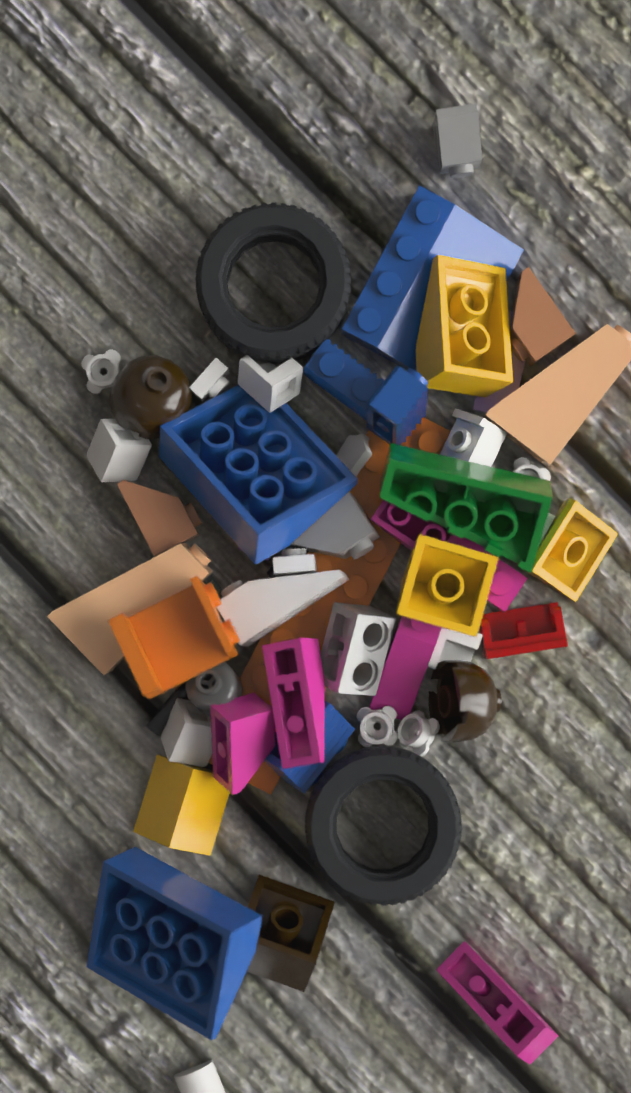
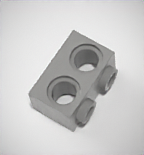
(356, 648)

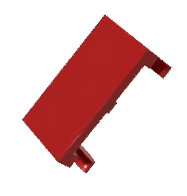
(522, 630)

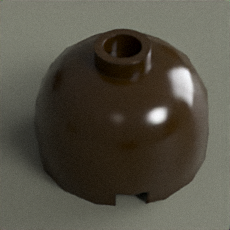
(149, 395)
(464, 700)

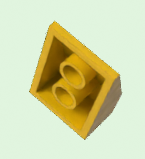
(465, 329)

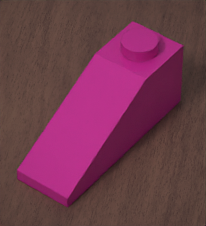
(405, 665)
(297, 699)
(497, 1003)

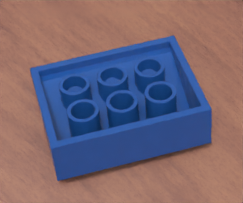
(393, 299)
(254, 470)
(171, 940)

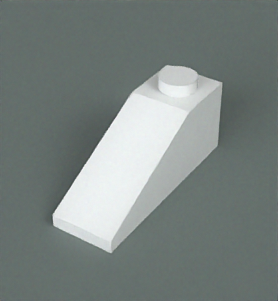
(268, 603)

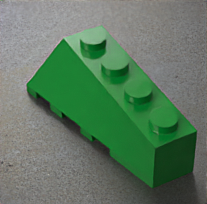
(471, 500)

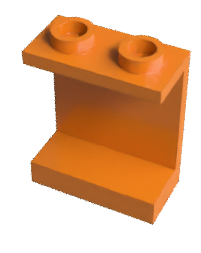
(175, 638)

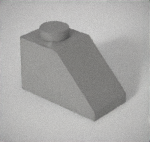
(457, 140)
(340, 531)

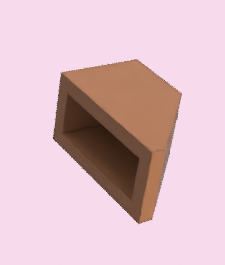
(535, 321)
(160, 516)

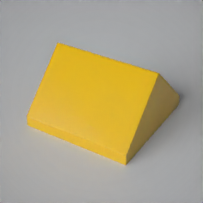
(572, 549)
(446, 585)
(182, 807)

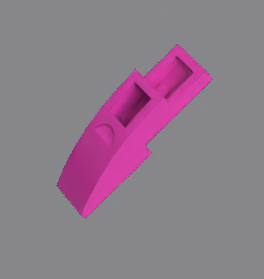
(406, 527)

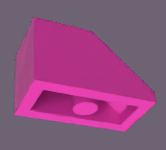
(240, 739)

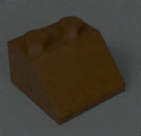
(289, 932)

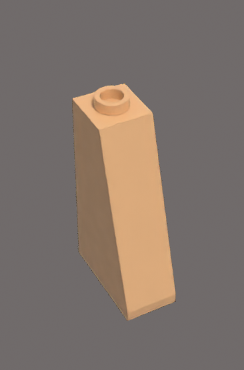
(558, 400)
(87, 617)

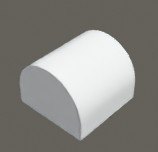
(200, 1079)

